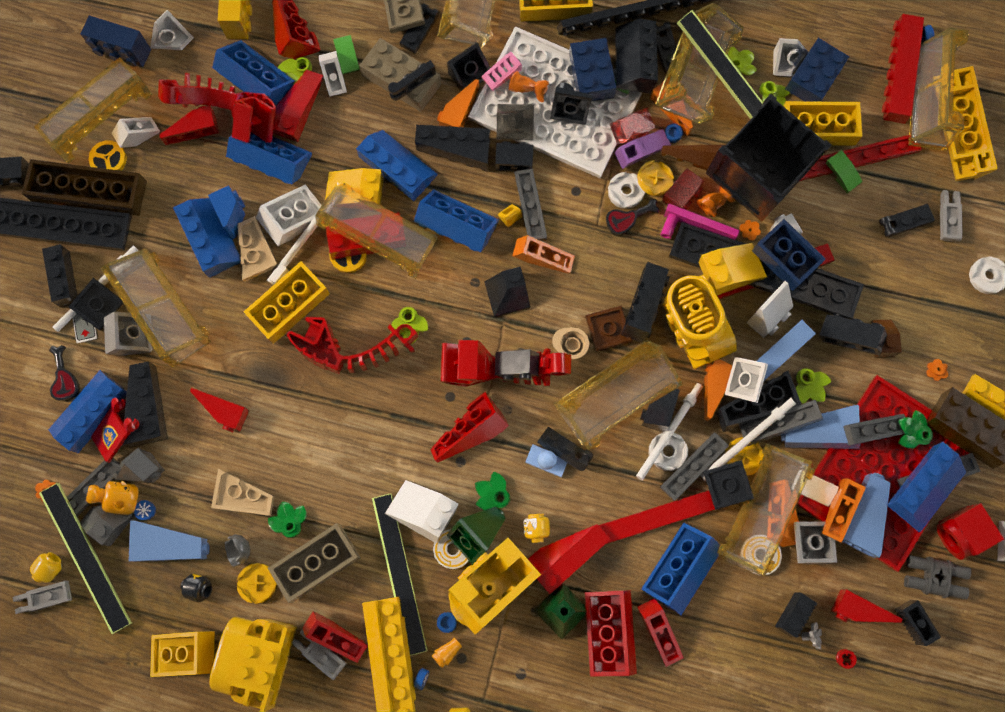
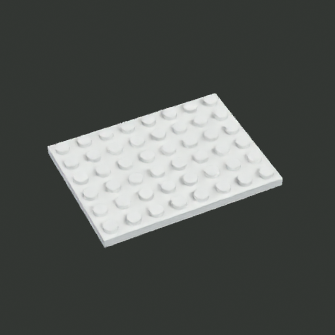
(575, 144)

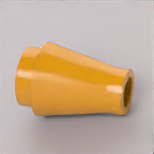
(446, 653)

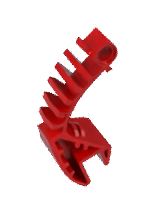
(250, 110)
(323, 349)
(472, 364)

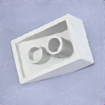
(288, 214)
(772, 311)
(422, 510)

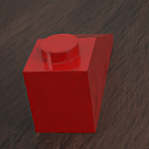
(193, 125)
(224, 412)
(855, 608)
(660, 632)
(333, 637)

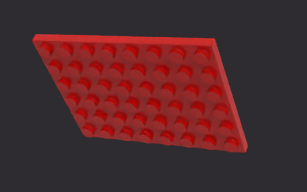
(881, 457)

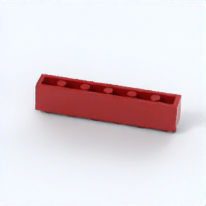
(903, 68)

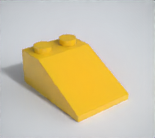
(363, 181)
(731, 267)
(182, 653)

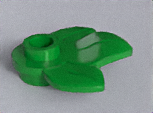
(914, 429)
(490, 490)
(286, 517)

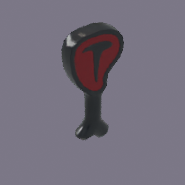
(621, 222)
(65, 384)

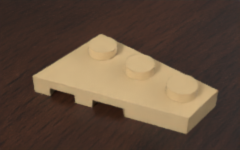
(255, 251)
(240, 496)

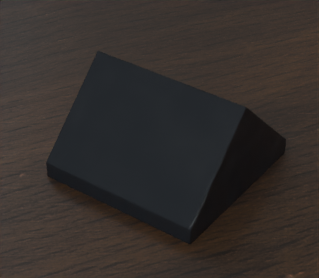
(468, 66)

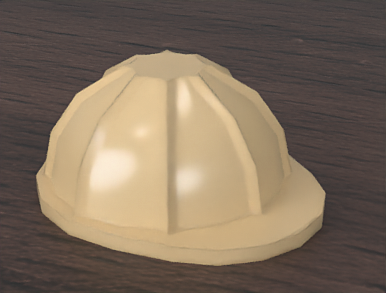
(571, 341)

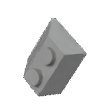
(124, 335)
(812, 545)

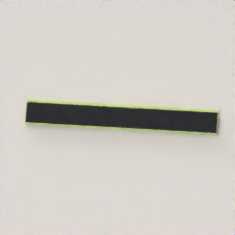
(720, 63)
(85, 558)
(399, 573)

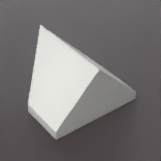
(169, 33)
(787, 56)

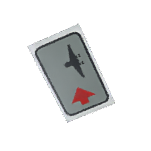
(83, 330)

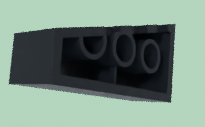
(455, 143)
(645, 302)
(772, 395)
(145, 405)

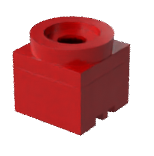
(968, 531)

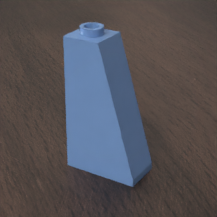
(786, 347)
(825, 433)
(869, 520)
(162, 544)

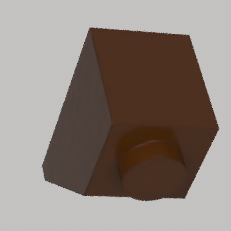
(892, 344)

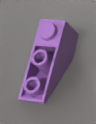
(641, 148)

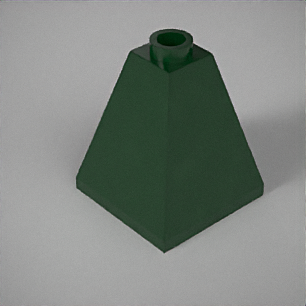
(476, 532)
(550, 609)

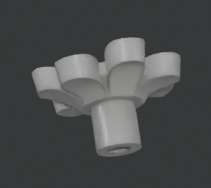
(813, 635)

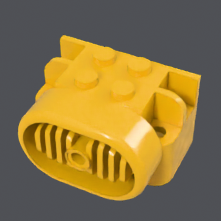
(698, 320)
(490, 585)
(252, 661)

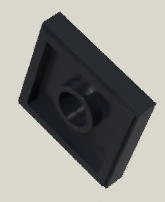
(96, 303)
(728, 485)

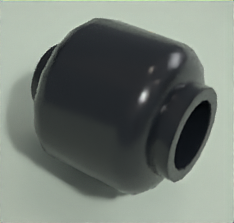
(196, 588)

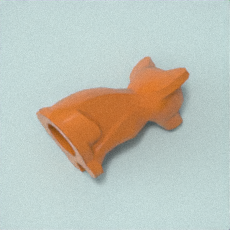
(525, 84)
(712, 202)

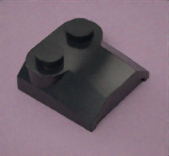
(570, 104)

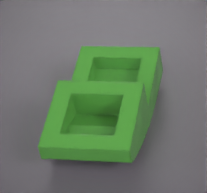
(346, 54)
(845, 171)

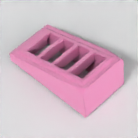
(504, 62)

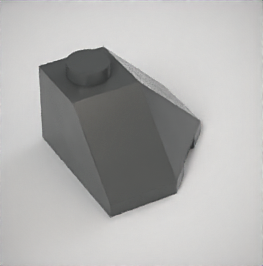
(139, 467)
(104, 526)

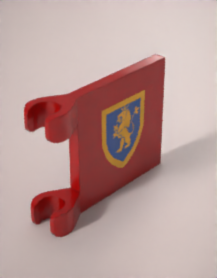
(112, 431)

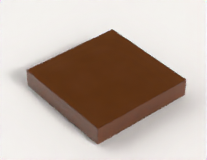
(607, 328)

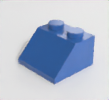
(228, 209)

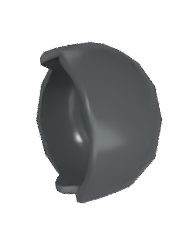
(237, 550)

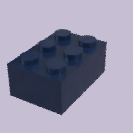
(115, 41)
(593, 69)
(817, 72)
(788, 254)

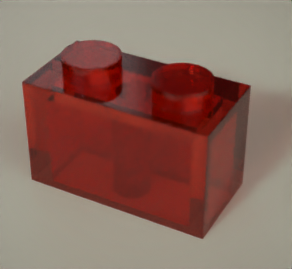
(632, 126)
(684, 190)

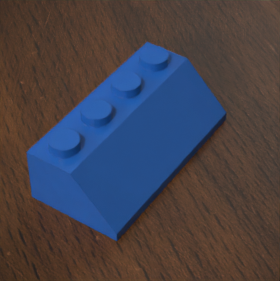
(251, 71)
(274, 159)
(396, 163)
(455, 220)
(207, 237)
(86, 412)
(928, 486)
(682, 568)

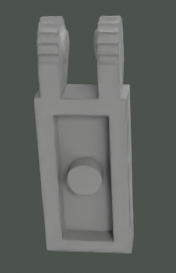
(950, 217)
(44, 597)
(321, 657)

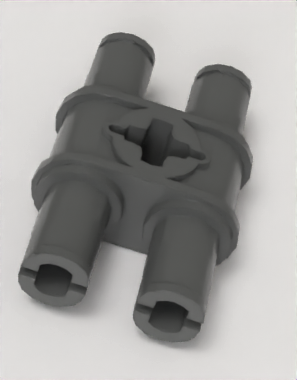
(932, 585)

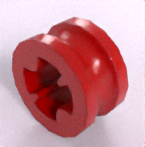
(852, 657)

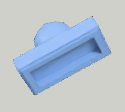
(546, 461)

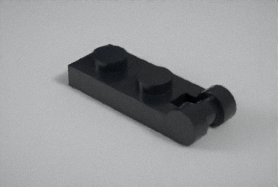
(415, 36)
(665, 45)
(411, 81)
(907, 220)
(565, 449)

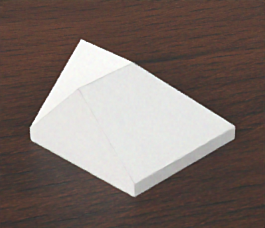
(746, 379)

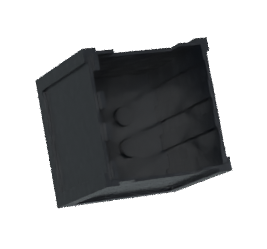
(766, 158)

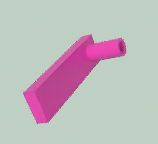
(675, 214)

